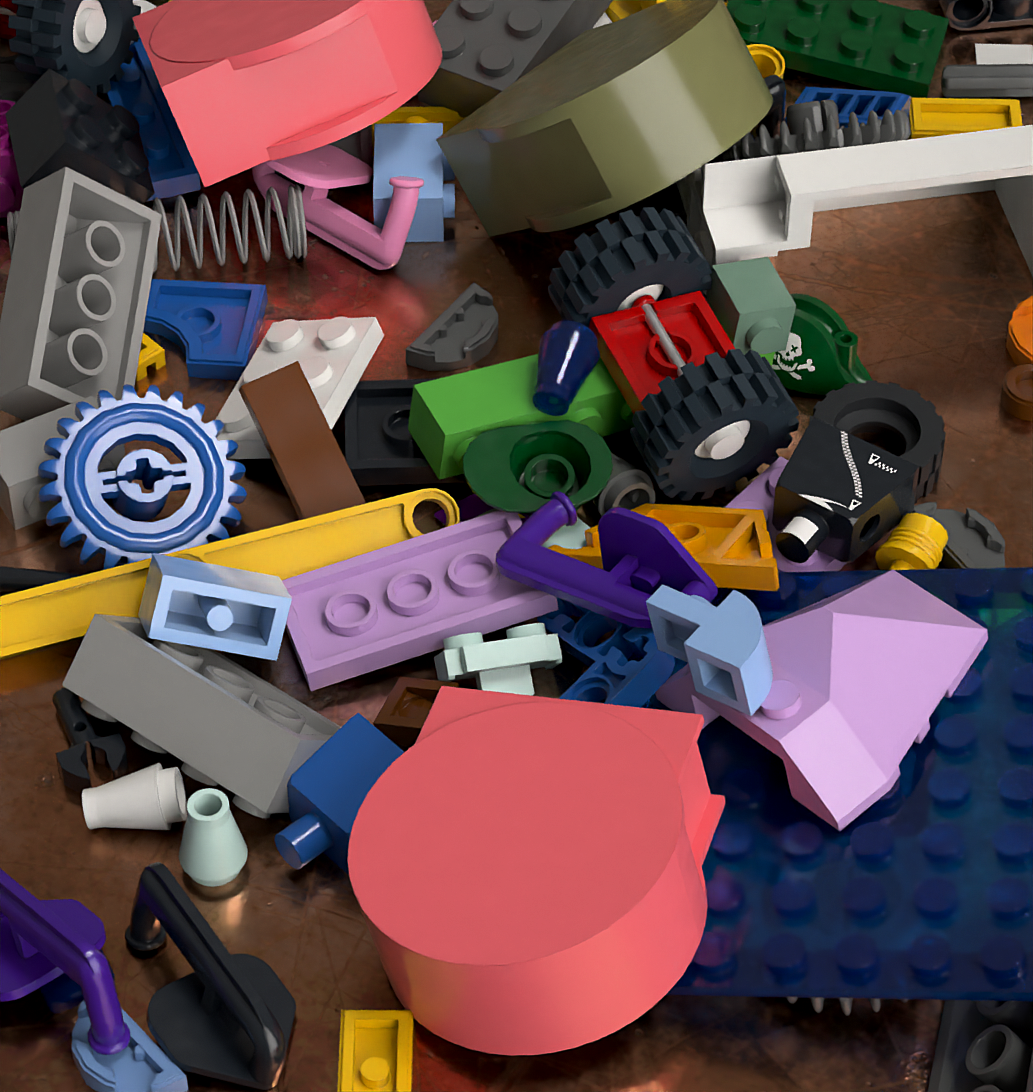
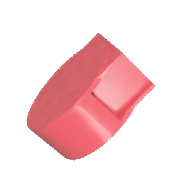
(536, 867)

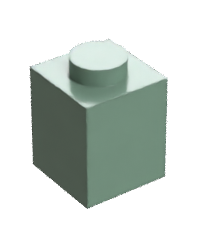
(752, 305)

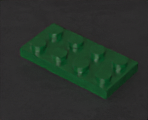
(848, 40)

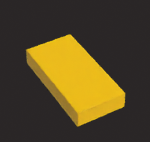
(953, 115)

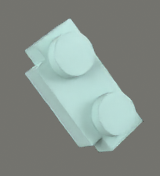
(501, 663)

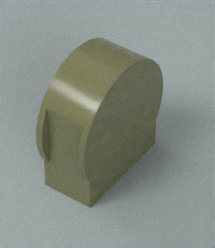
(609, 119)

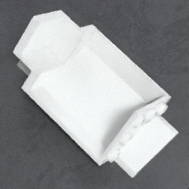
(769, 202)

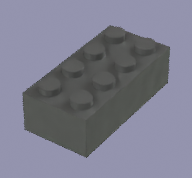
(497, 43)

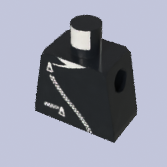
(839, 495)

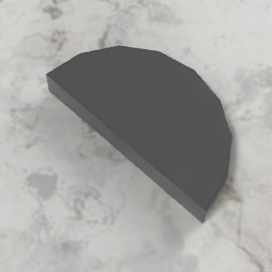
(458, 335)
(971, 540)

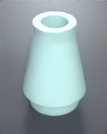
(211, 841)

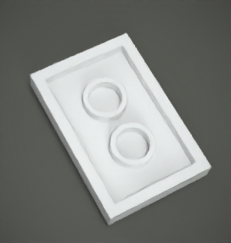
(332, 359)

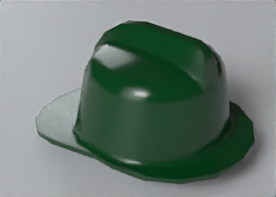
(526, 463)

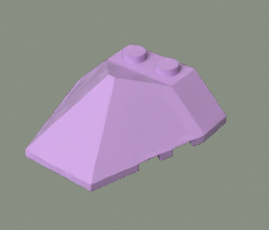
(849, 689)

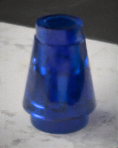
(563, 365)

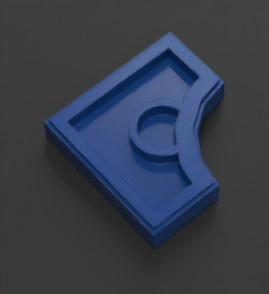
(210, 322)

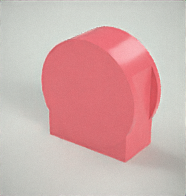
(283, 73)

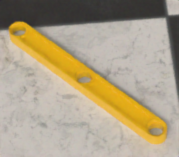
(66, 608)

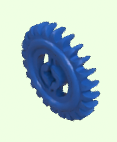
(83, 489)

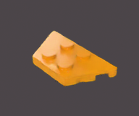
(725, 542)

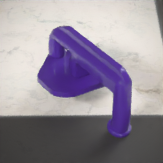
(635, 555)
(53, 939)

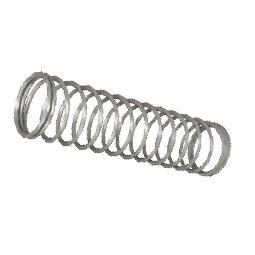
(294, 238)

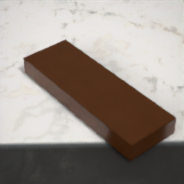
(300, 442)

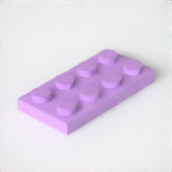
(406, 600)

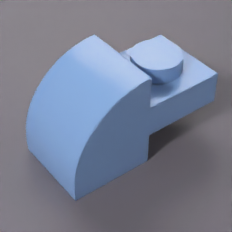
(720, 644)

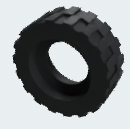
(891, 412)

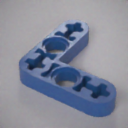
(610, 671)

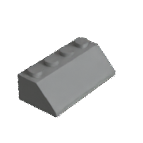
(74, 294)
(198, 708)

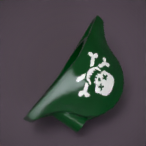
(819, 350)

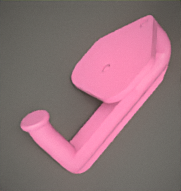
(334, 168)

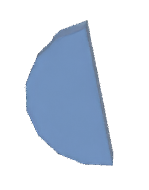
(135, 1069)

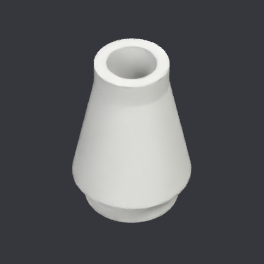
(140, 800)

